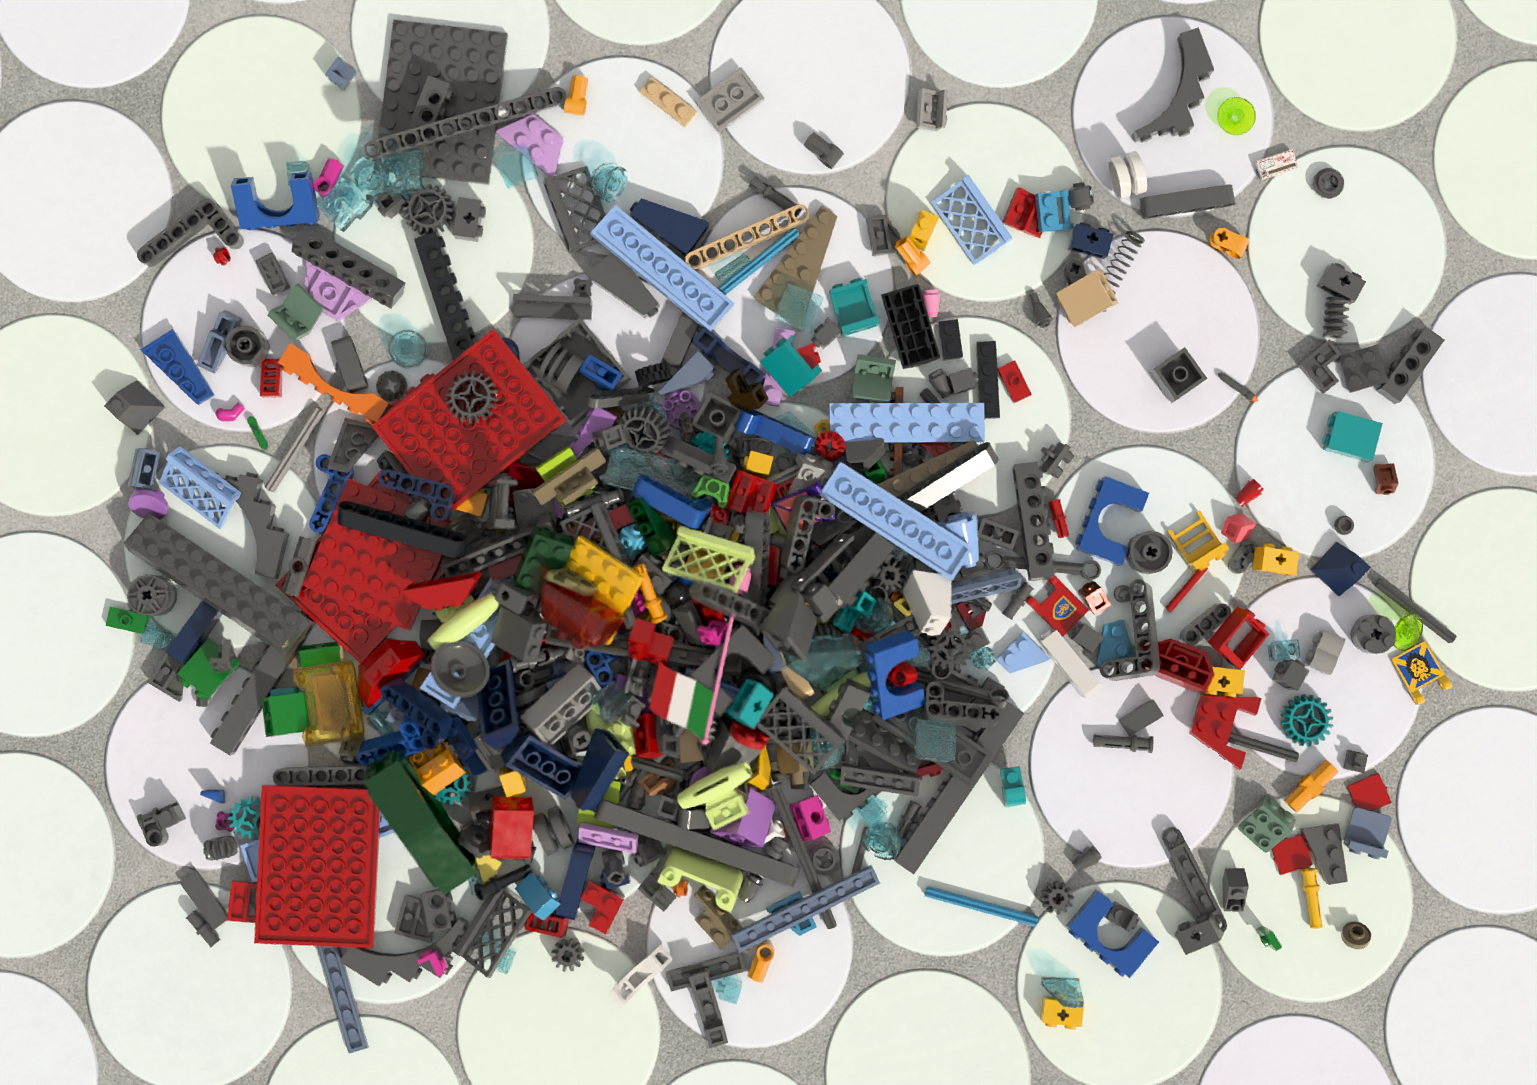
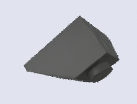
(134, 406)

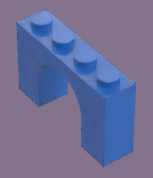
(254, 214)
(1092, 540)
(881, 658)
(1125, 959)

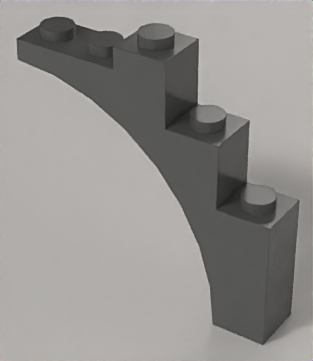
(1194, 66)
(269, 543)
(377, 965)

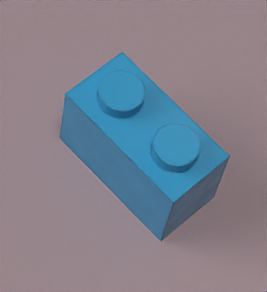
(537, 895)

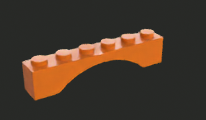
(301, 364)

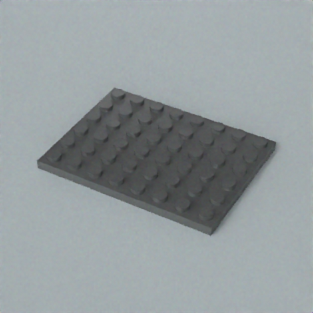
(472, 65)

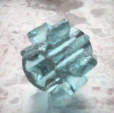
(983, 658)

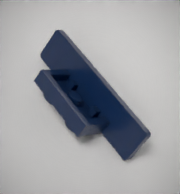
(465, 747)

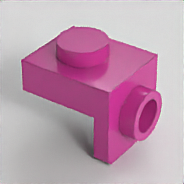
(713, 633)
(439, 963)

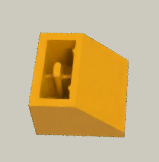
(436, 767)

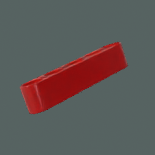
(900, 674)

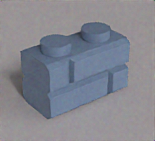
(144, 469)

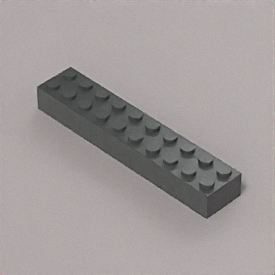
(216, 583)

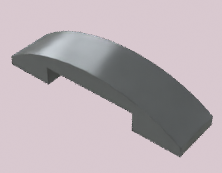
(666, 737)
(708, 1009)

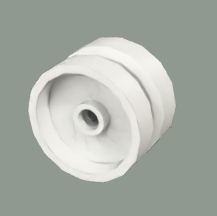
(1127, 175)

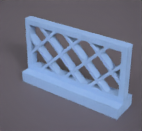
(986, 211)
(204, 479)

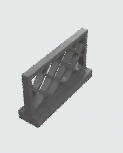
(561, 210)
(605, 527)
(811, 717)
(484, 923)

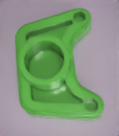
(712, 487)

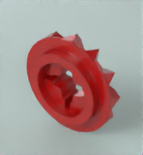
(837, 442)

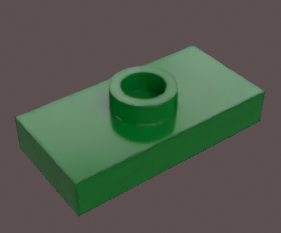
(127, 620)
(1268, 938)

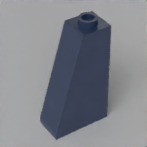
(670, 225)
(194, 632)
(598, 770)

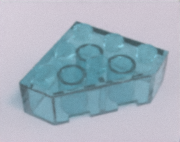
(828, 660)

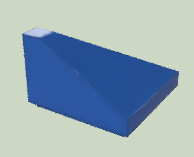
(215, 795)

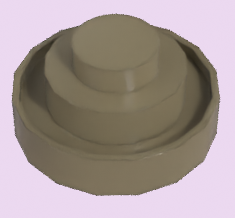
(1356, 935)

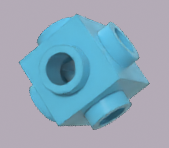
(632, 540)

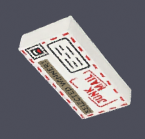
(1276, 165)

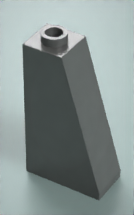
(624, 285)

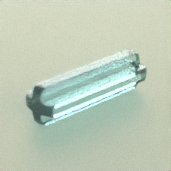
(732, 267)

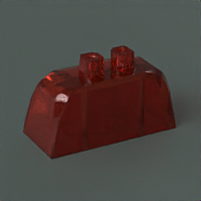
(578, 616)

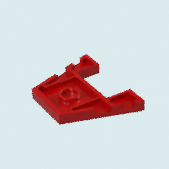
(1215, 720)

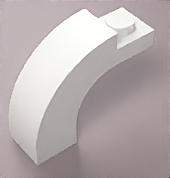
(640, 975)

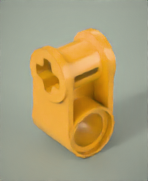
(1231, 243)

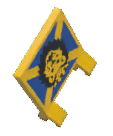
(1418, 668)

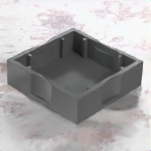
(583, 342)

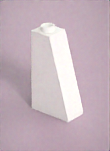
(1069, 663)

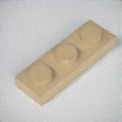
(668, 102)

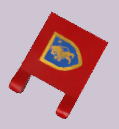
(1060, 608)

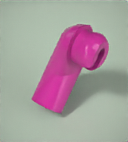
(229, 415)

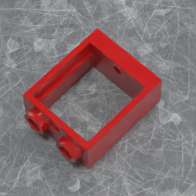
(1248, 645)

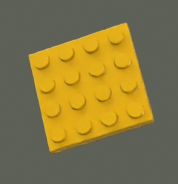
(614, 579)

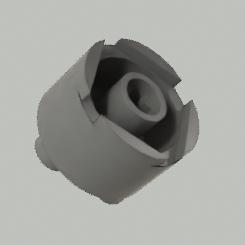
(236, 347)
(1383, 629)

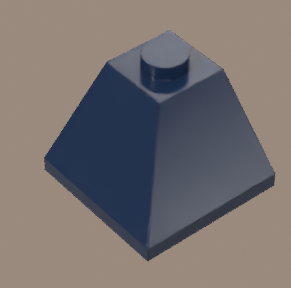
(1340, 568)

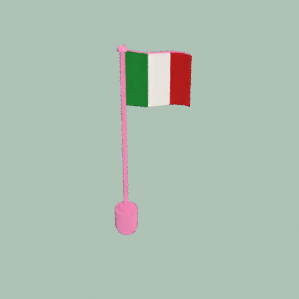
(686, 700)

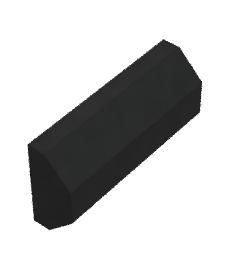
(910, 326)

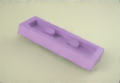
(608, 838)

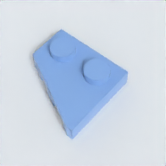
(1021, 655)

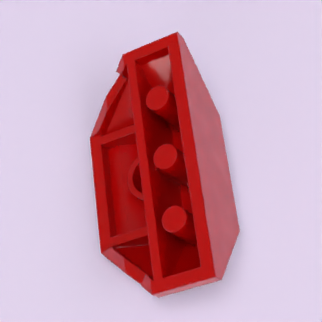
(442, 591)
(387, 662)
(1183, 665)

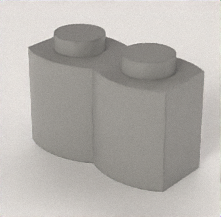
(1324, 652)

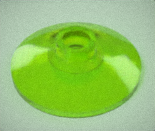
(1242, 109)
(1408, 632)

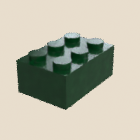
(543, 553)

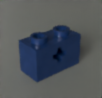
(1080, 243)

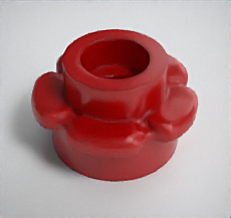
(222, 256)

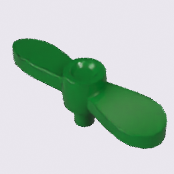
(257, 432)

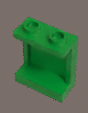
(199, 674)
(285, 714)

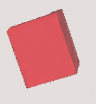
(1238, 528)

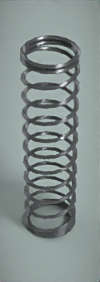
(1134, 241)

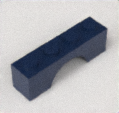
(726, 357)

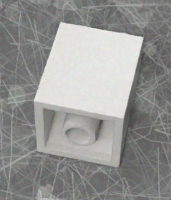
(929, 600)

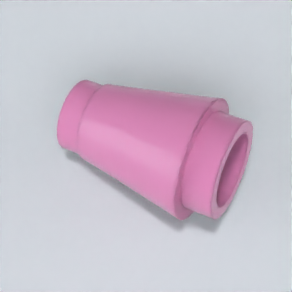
(931, 300)

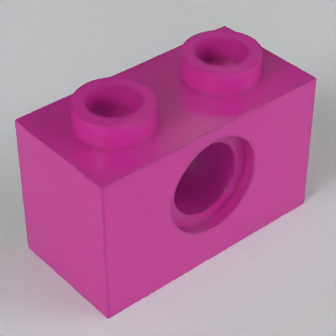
(802, 814)

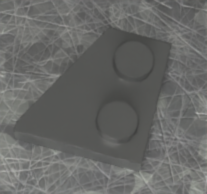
(882, 235)
(166, 677)
(412, 920)

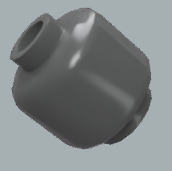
(1081, 196)

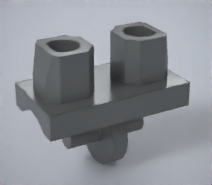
(1053, 457)
(637, 677)
(657, 892)

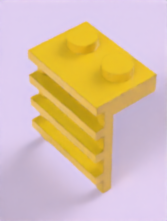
(1201, 556)

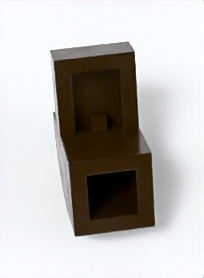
(744, 395)

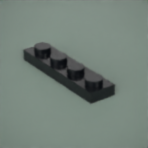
(988, 378)

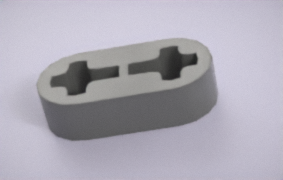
(1238, 554)

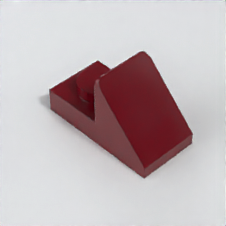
(965, 612)

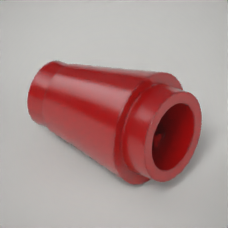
(1249, 492)

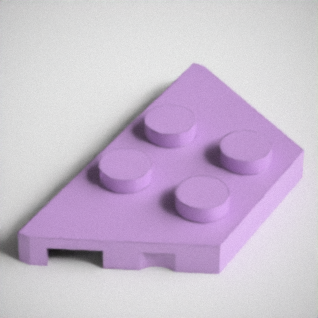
(540, 139)
(332, 293)

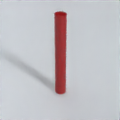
(1185, 589)

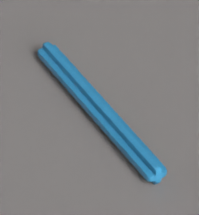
(758, 261)
(981, 906)

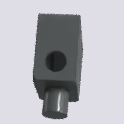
(513, 597)

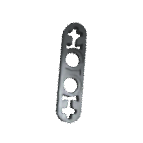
(619, 397)

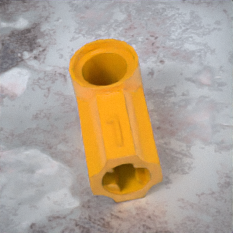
(575, 101)
(915, 259)
(760, 962)

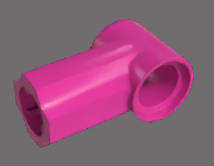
(329, 176)

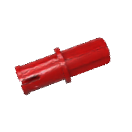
(1058, 518)

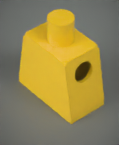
(923, 229)

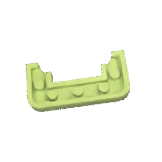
(705, 870)

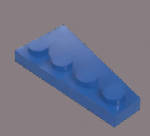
(175, 361)

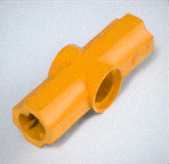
(1311, 785)

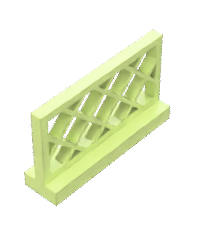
(718, 547)

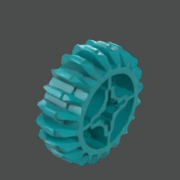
(1304, 727)

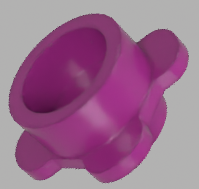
(220, 825)

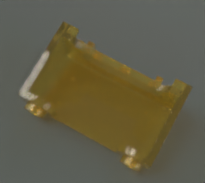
(331, 703)

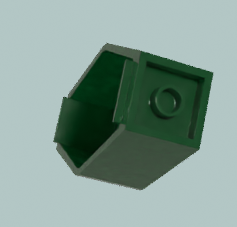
(419, 821)

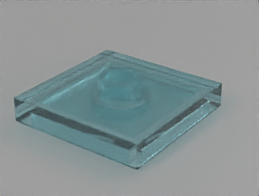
(798, 308)
(935, 740)

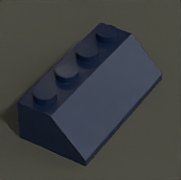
(498, 707)
(542, 764)

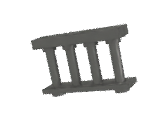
(498, 505)
(815, 569)

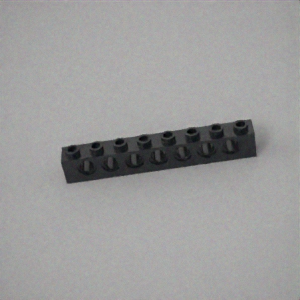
(425, 245)

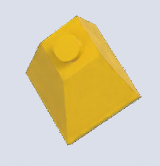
(761, 772)

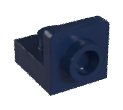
(604, 880)

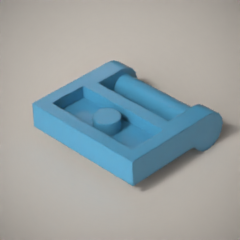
(1048, 212)

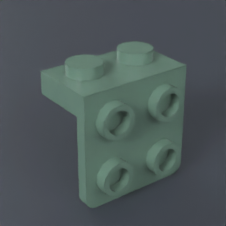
(297, 313)
(873, 378)
(1267, 824)

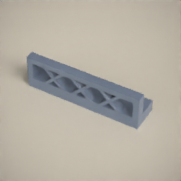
(985, 586)

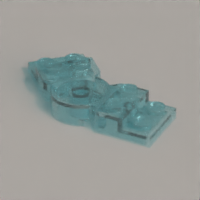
(354, 196)

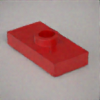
(1014, 381)

